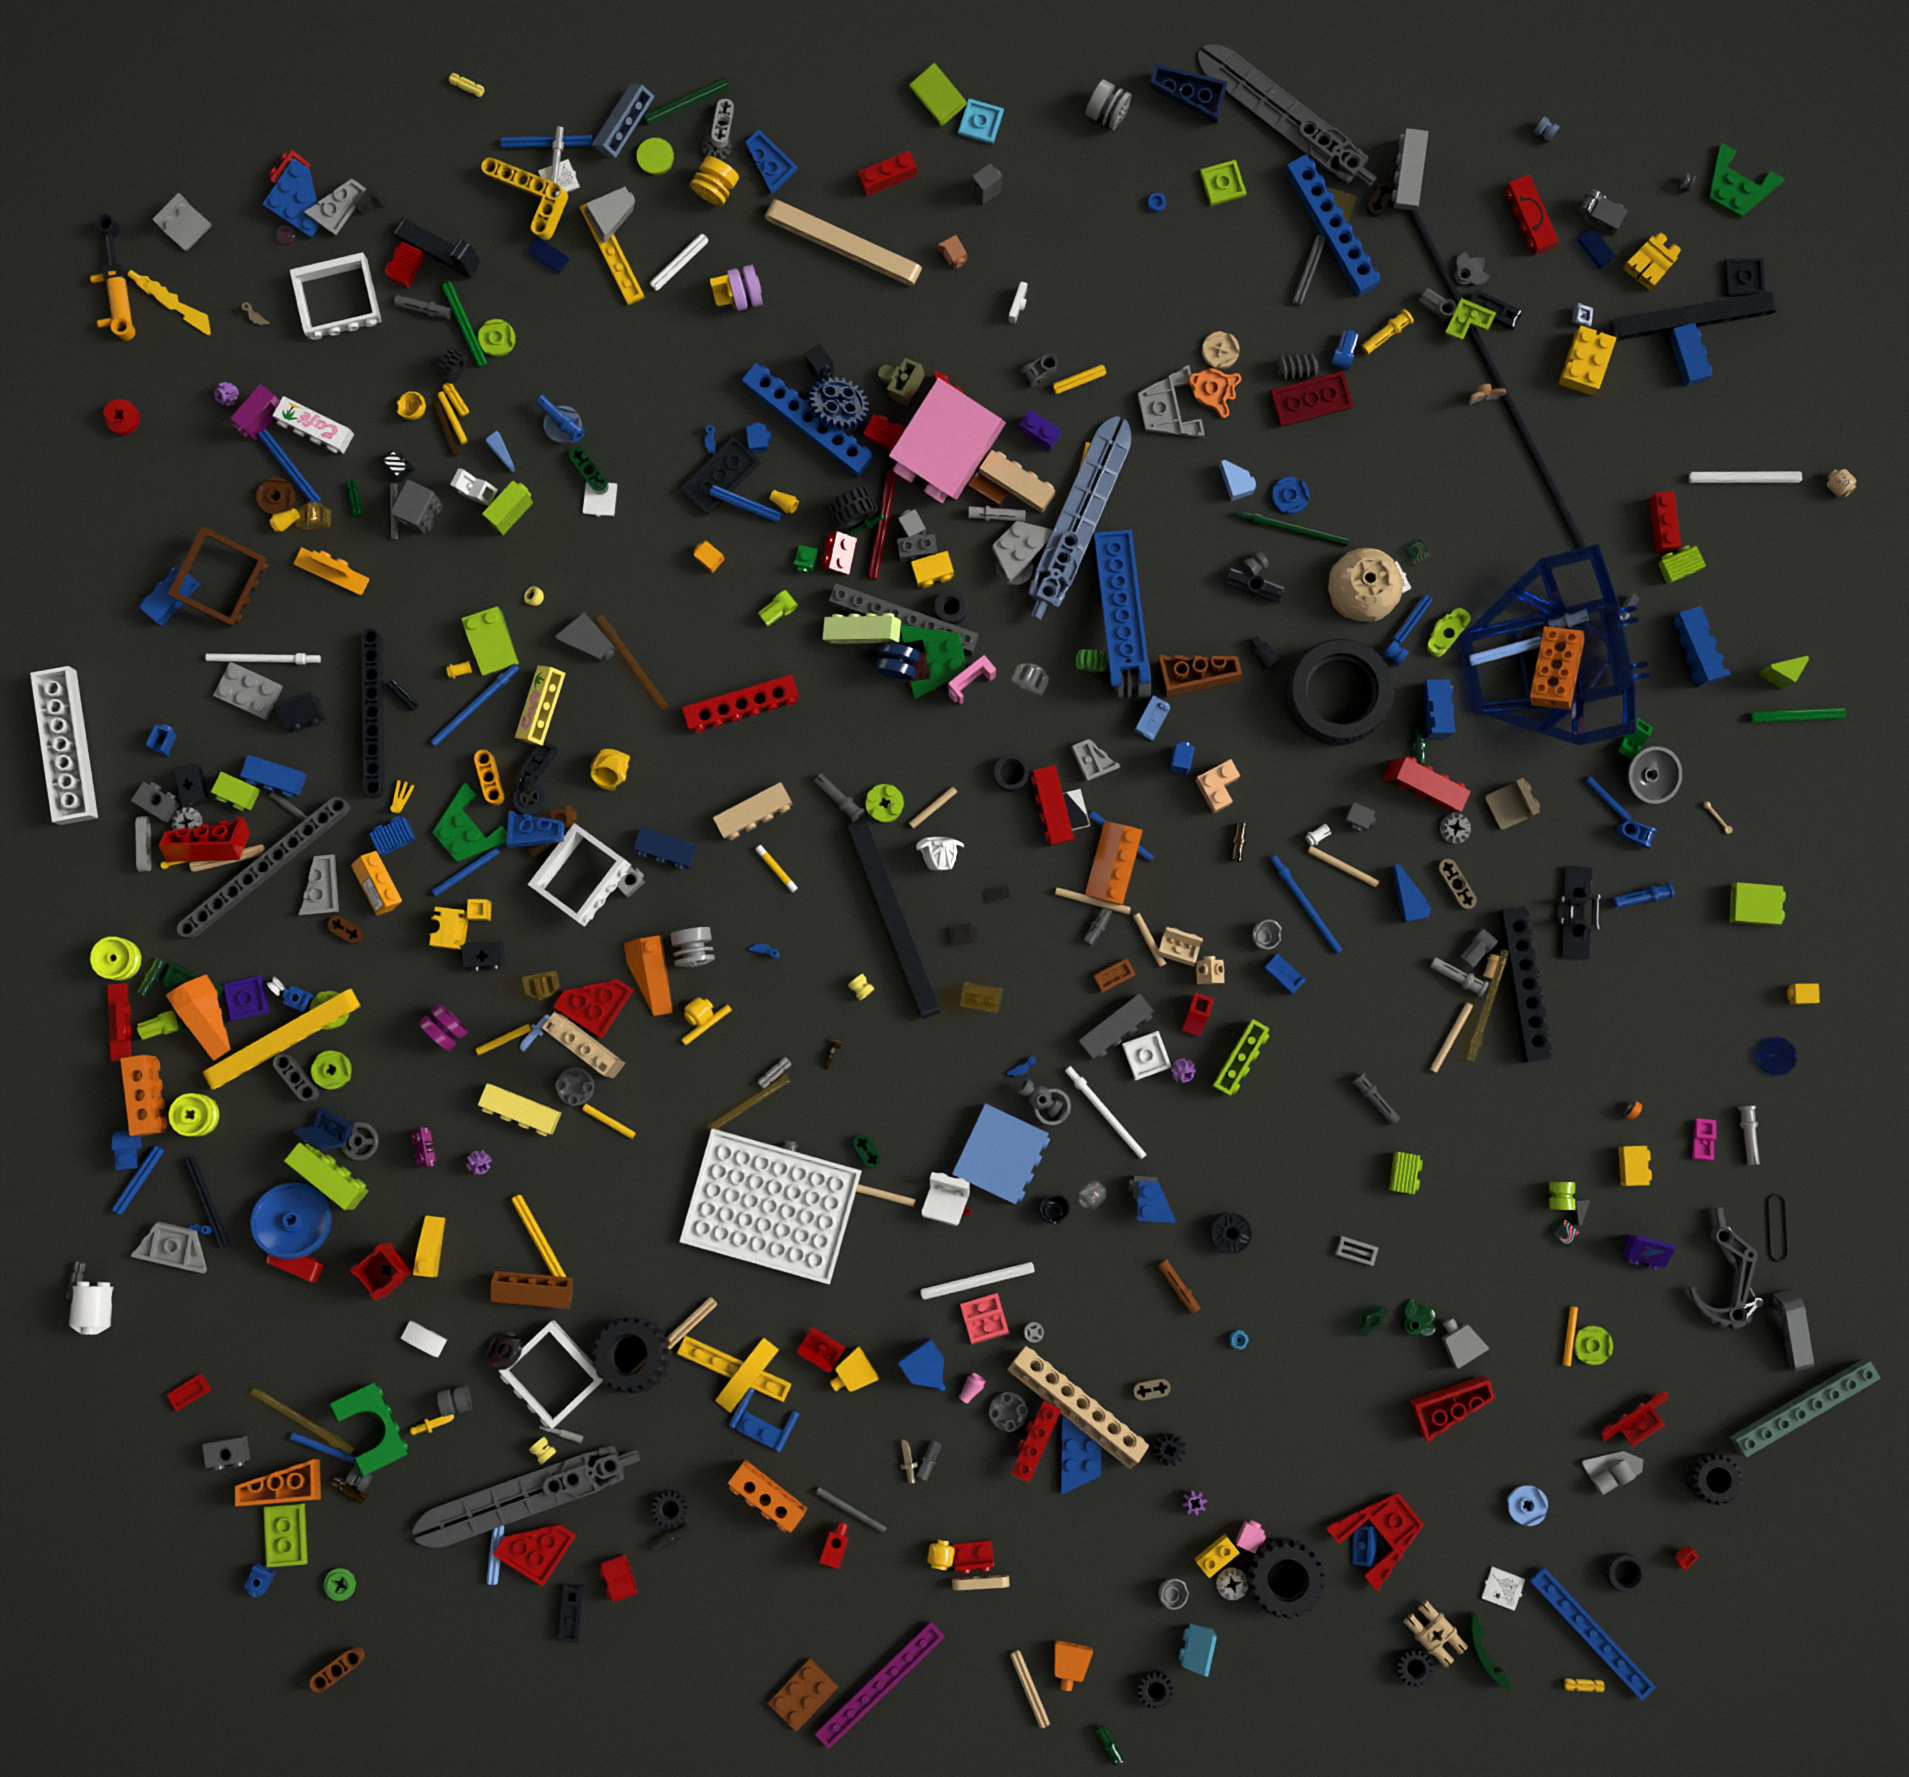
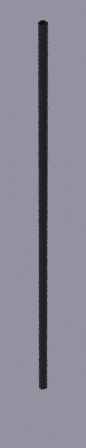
(1500, 384)

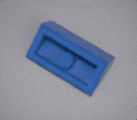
(1364, 1546)

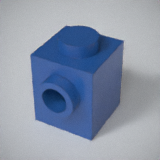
(758, 438)

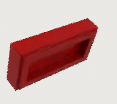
(188, 1392)

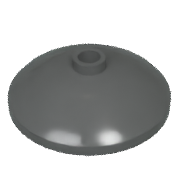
(1664, 777)

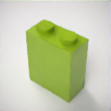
(508, 507)
(1757, 904)

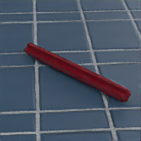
(882, 525)

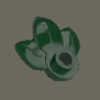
(1421, 1317)

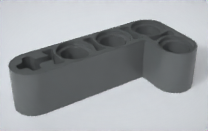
(1795, 1329)

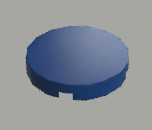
(1290, 495)

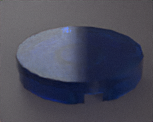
(1776, 1056)

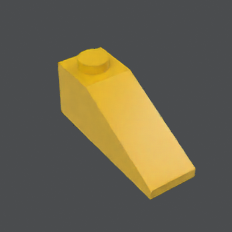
(429, 1247)

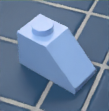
(1237, 480)

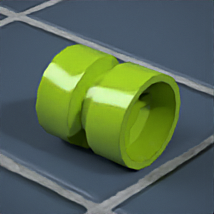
(1562, 1195)

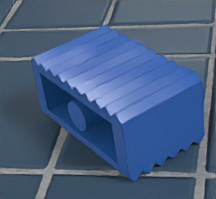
(1181, 758)
(392, 836)

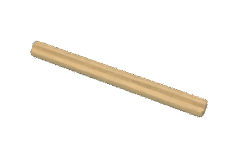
(684, 1328)

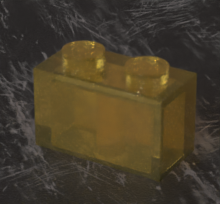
(981, 997)

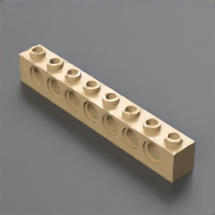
(1081, 1417)

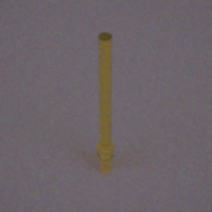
(1476, 1041)
(335, 1440)

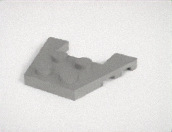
(1161, 409)

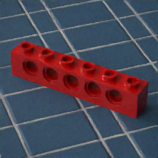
(730, 700)

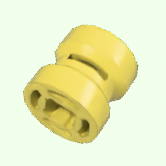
(861, 987)
(542, 1450)

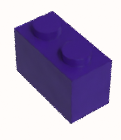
(1040, 430)

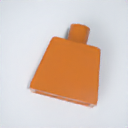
(1071, 1662)

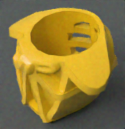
(609, 768)

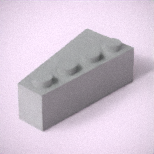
(1409, 169)

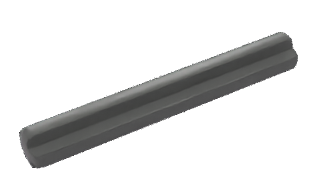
(1309, 270)

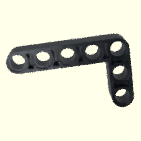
(458, 257)

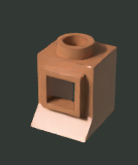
(953, 252)

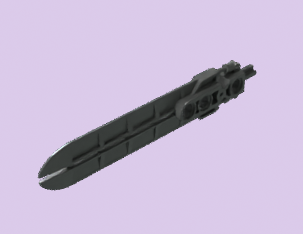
(1309, 143)
(525, 1507)

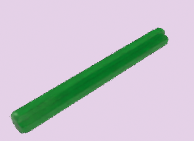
(464, 324)
(1798, 715)

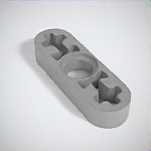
(719, 116)
(143, 843)

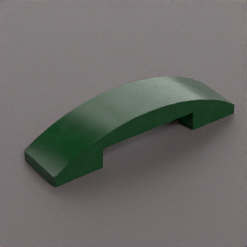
(1476, 1630)

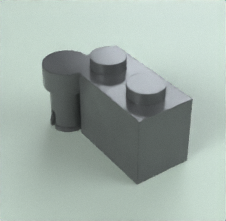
(1602, 212)

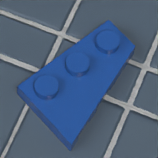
(771, 161)
(529, 830)

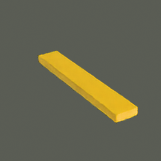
(618, 265)
(729, 1365)

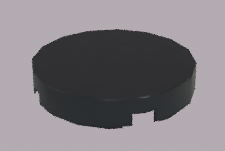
(504, 1351)

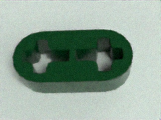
(863, 1154)

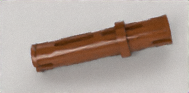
(1193, 1305)

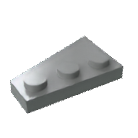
(336, 207)
(322, 890)

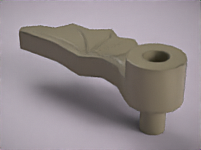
(256, 317)

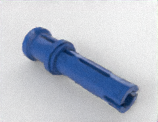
(565, 423)
(1652, 894)

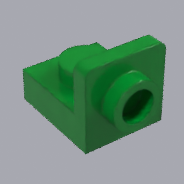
(805, 559)

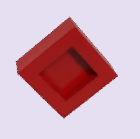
(1686, 1557)

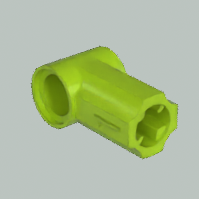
(782, 605)
(163, 1024)

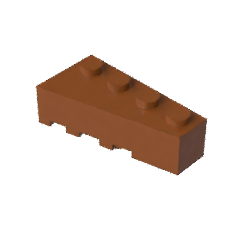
(1197, 673)

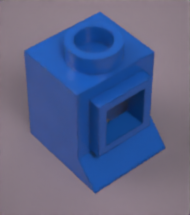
(155, 737)

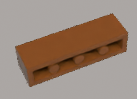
(532, 1289)

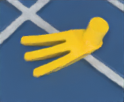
(398, 803)

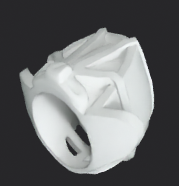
(939, 852)

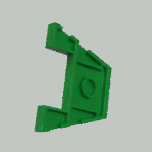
(1735, 191)
(943, 656)
(460, 833)

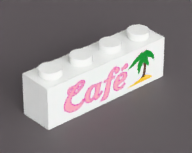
(313, 425)

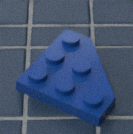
(293, 196)

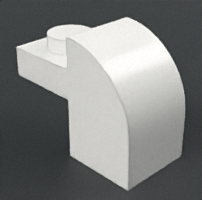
(473, 488)

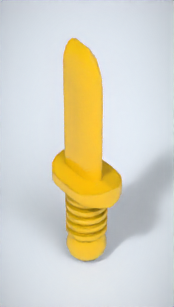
(428, 1425)

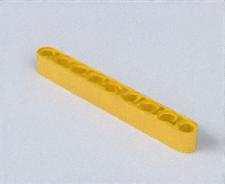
(281, 1039)

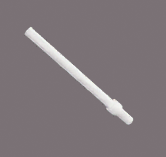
(299, 658)
(1080, 1083)

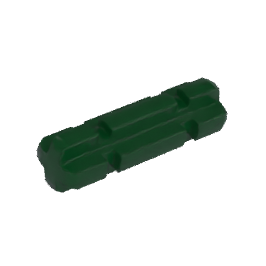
(354, 498)

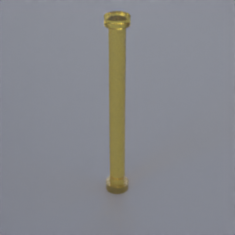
(750, 1102)

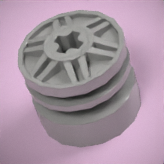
(1107, 104)
(692, 946)

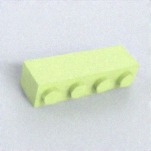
(861, 629)

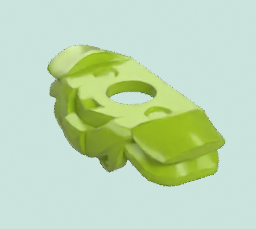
(1457, 622)

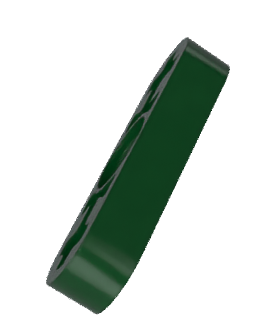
(589, 462)

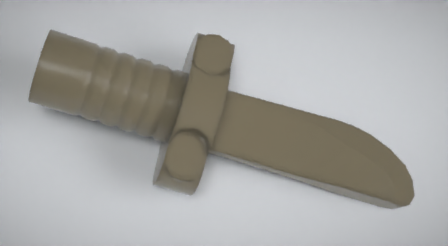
(908, 1462)

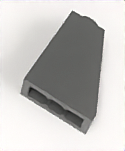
(586, 638)

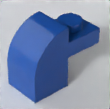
(125, 1149)

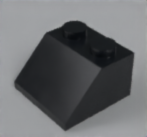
(300, 711)

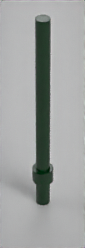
(1258, 518)

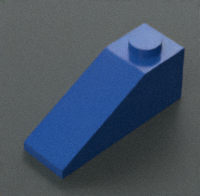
(1411, 900)

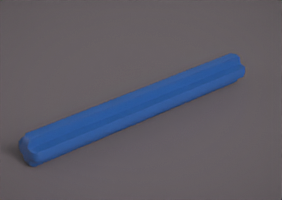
(545, 141)
(288, 466)

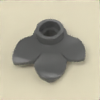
(1472, 269)

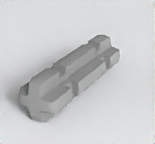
(774, 1072)

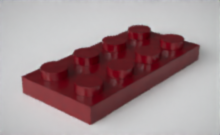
(1312, 399)

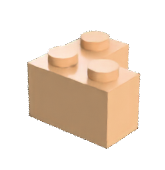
(1213, 784)

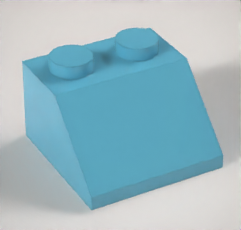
(1198, 1649)

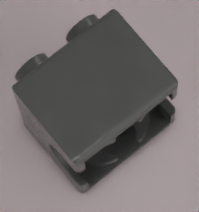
(416, 507)

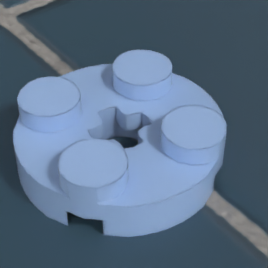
(1538, 1508)

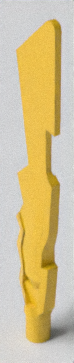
(171, 301)

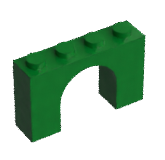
(370, 1401)

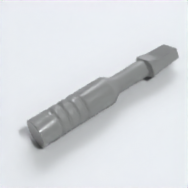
(564, 1434)

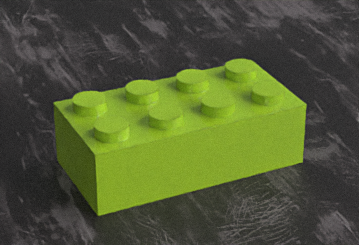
(327, 1176)

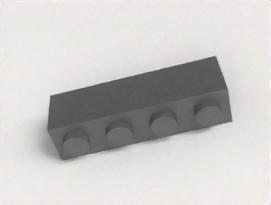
(1115, 1026)

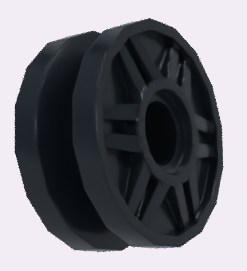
(1239, 1241)

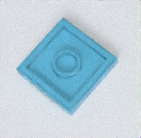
(980, 121)

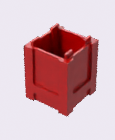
(371, 1269)

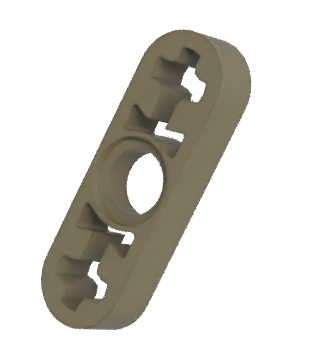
(1459, 899)

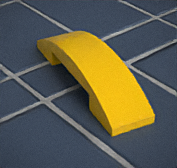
(747, 1375)

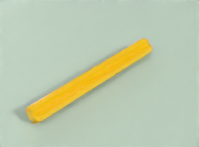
(537, 1236)

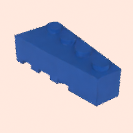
(1700, 647)

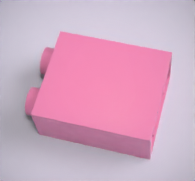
(946, 441)

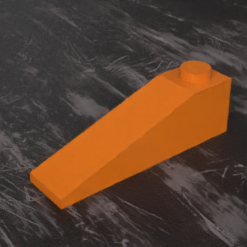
(649, 969)

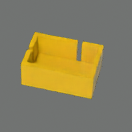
(1589, 361)

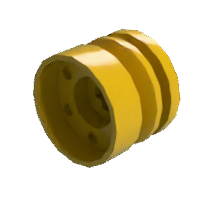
(714, 181)

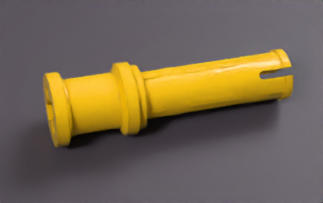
(1394, 327)

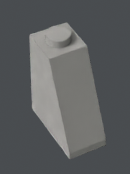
(609, 212)

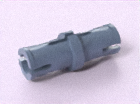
(1569, 619)

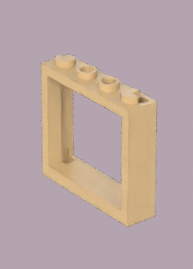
(583, 1045)

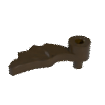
(837, 1044)

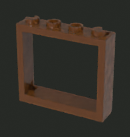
(244, 599)

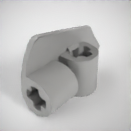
(1612, 1470)

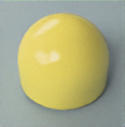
(538, 596)

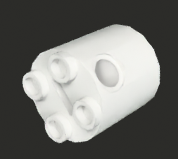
(91, 1307)

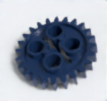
(838, 403)

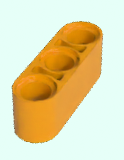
(483, 770)

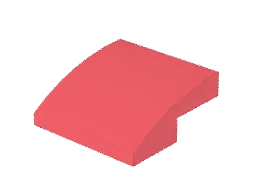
(984, 1318)

